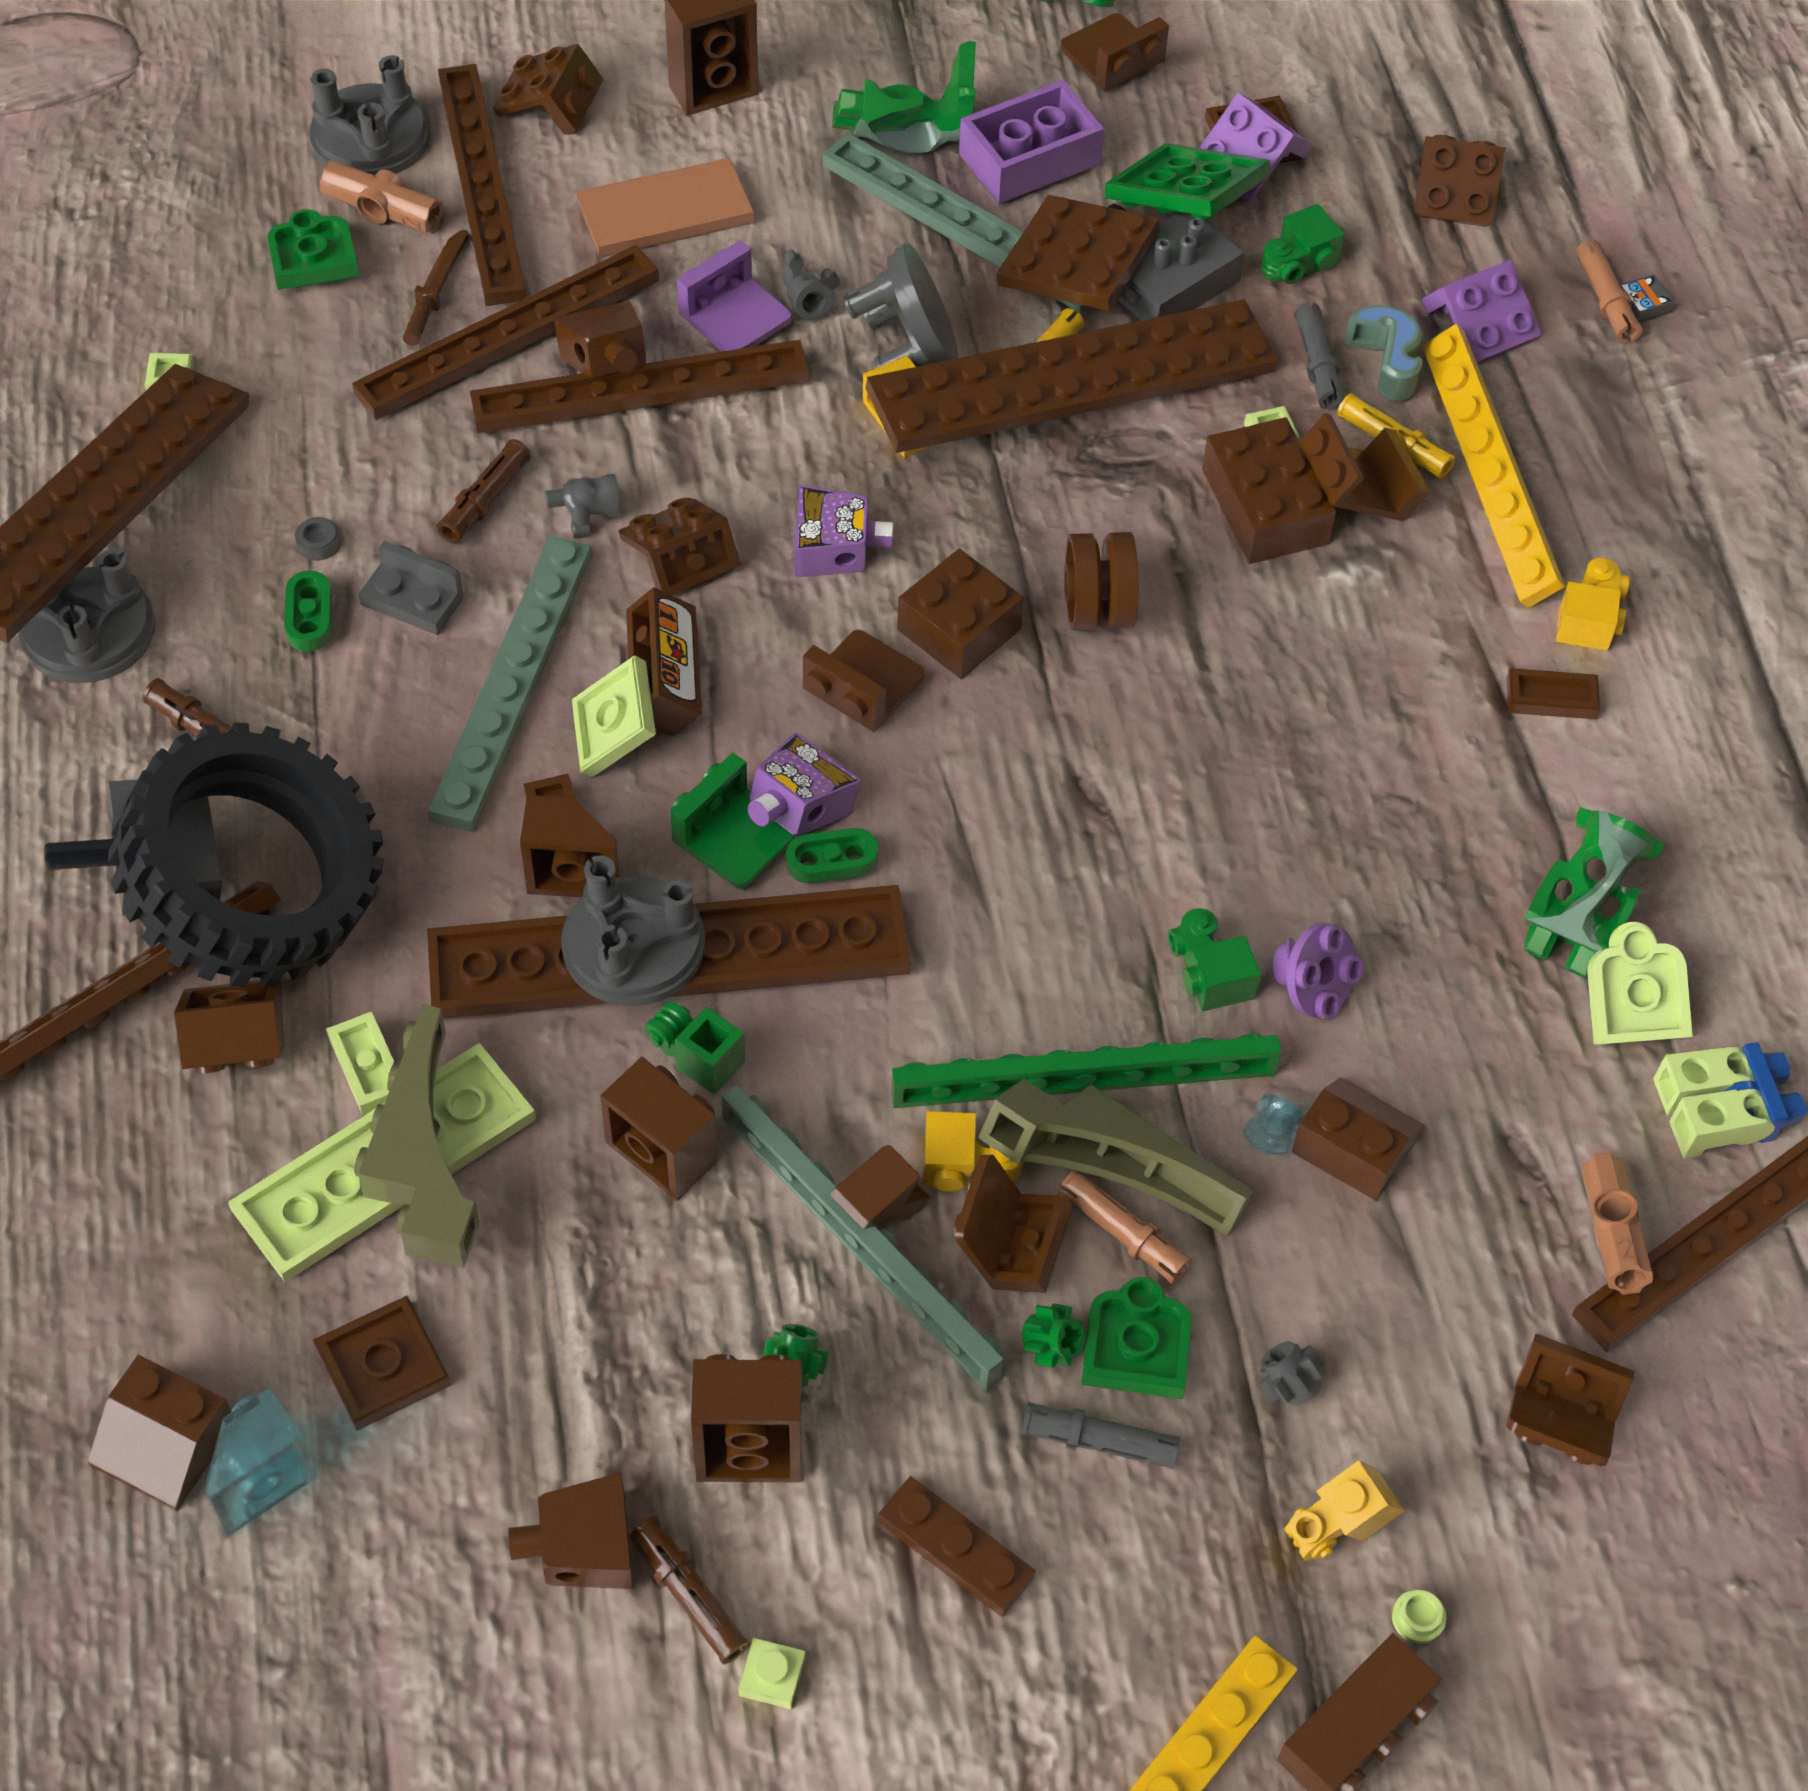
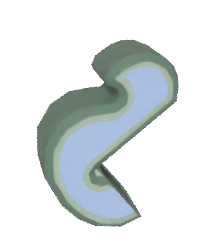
(1399, 337)

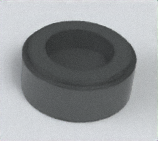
(317, 538)

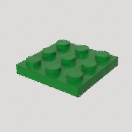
(1187, 180)

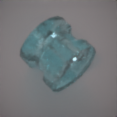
(1273, 1124)

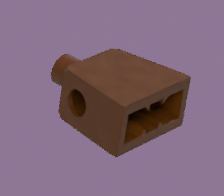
(607, 339)
(580, 1535)

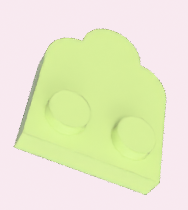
(1638, 988)

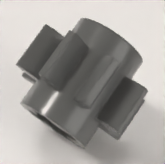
(1291, 1373)

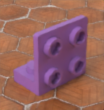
(1254, 132)
(1488, 309)

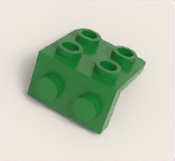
(717, 828)

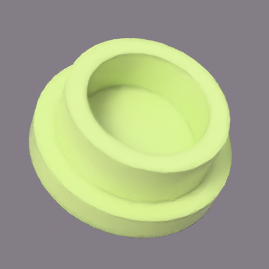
(1419, 1616)

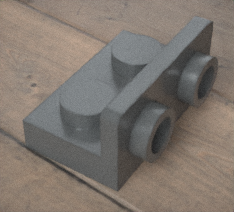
(413, 588)

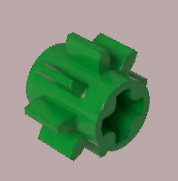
(1053, 1335)
(801, 1344)

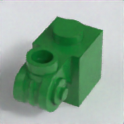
(1306, 246)
(1215, 971)
(704, 1048)

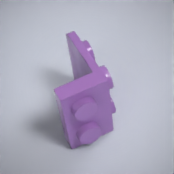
(729, 304)

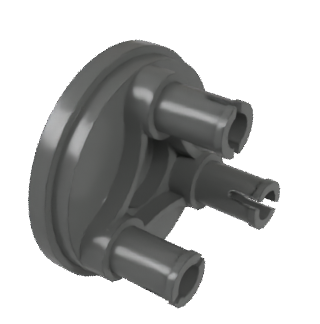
(369, 122)
(911, 294)
(92, 625)
(632, 936)

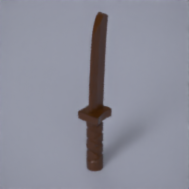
(428, 296)

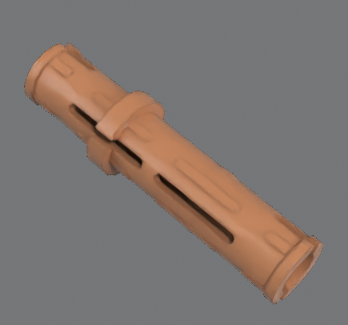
(1614, 303)
(1140, 1239)

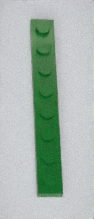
(1073, 1072)

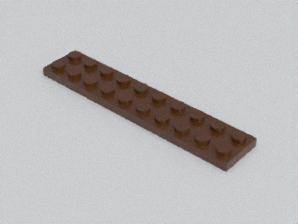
(1069, 375)
(108, 488)
(746, 948)

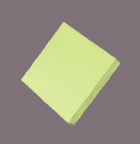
(613, 716)

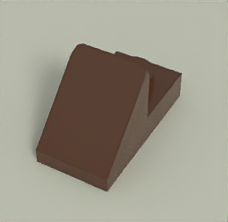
(881, 1190)

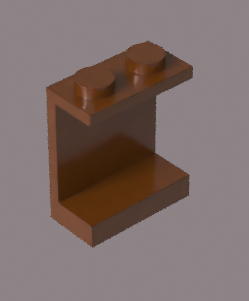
(1368, 481)

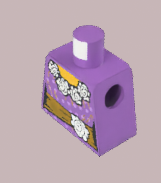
(835, 532)
(801, 788)

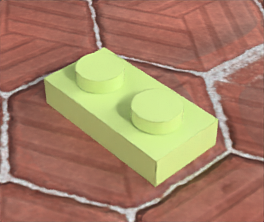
(363, 1059)

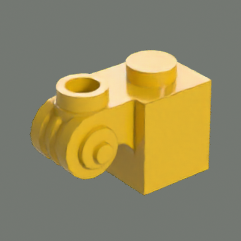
(1591, 609)
(954, 1152)
(1350, 1504)

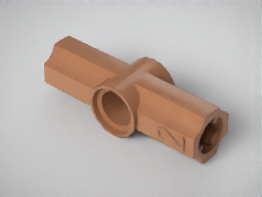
(381, 196)
(1616, 1223)

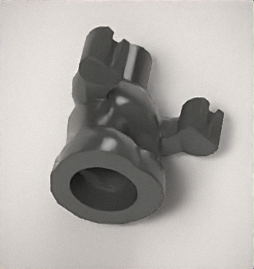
(809, 295)
(586, 497)

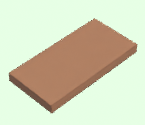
(665, 207)

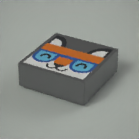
(1648, 297)

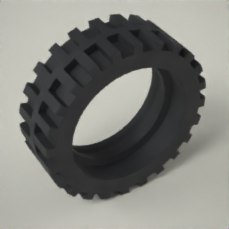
(198, 924)

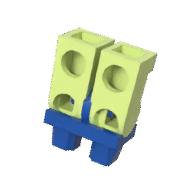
(1726, 1097)

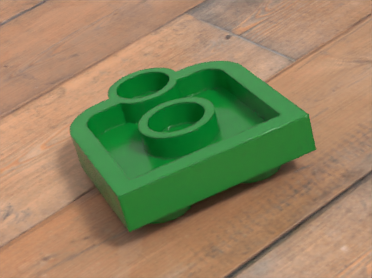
(311, 250)
(1137, 1341)

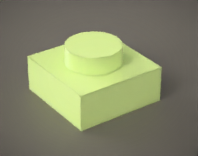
(772, 1673)

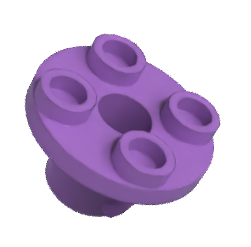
(1318, 969)

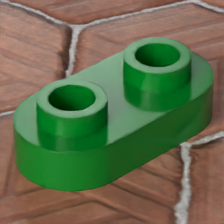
(308, 614)
(831, 854)

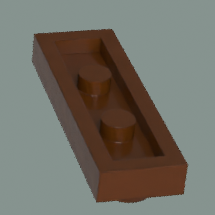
(956, 1546)

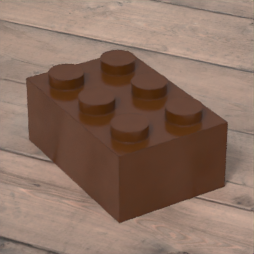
(711, 52)
(1268, 490)
(747, 1419)

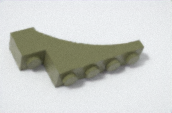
(1114, 1143)
(406, 1159)

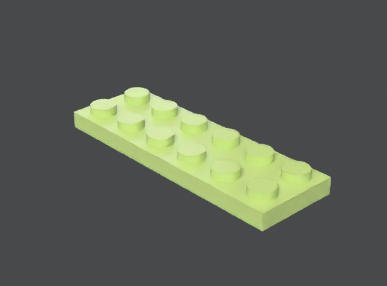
(319, 1201)

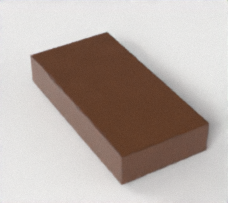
(1553, 693)

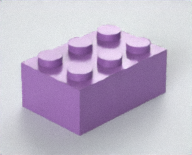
(1031, 141)

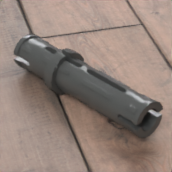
(1322, 365)
(1100, 1435)

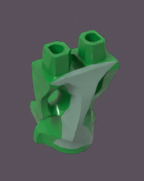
(905, 116)
(1579, 917)

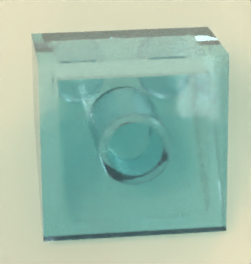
(256, 1461)

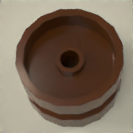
(1101, 581)

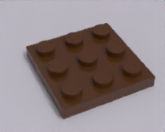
(1078, 252)

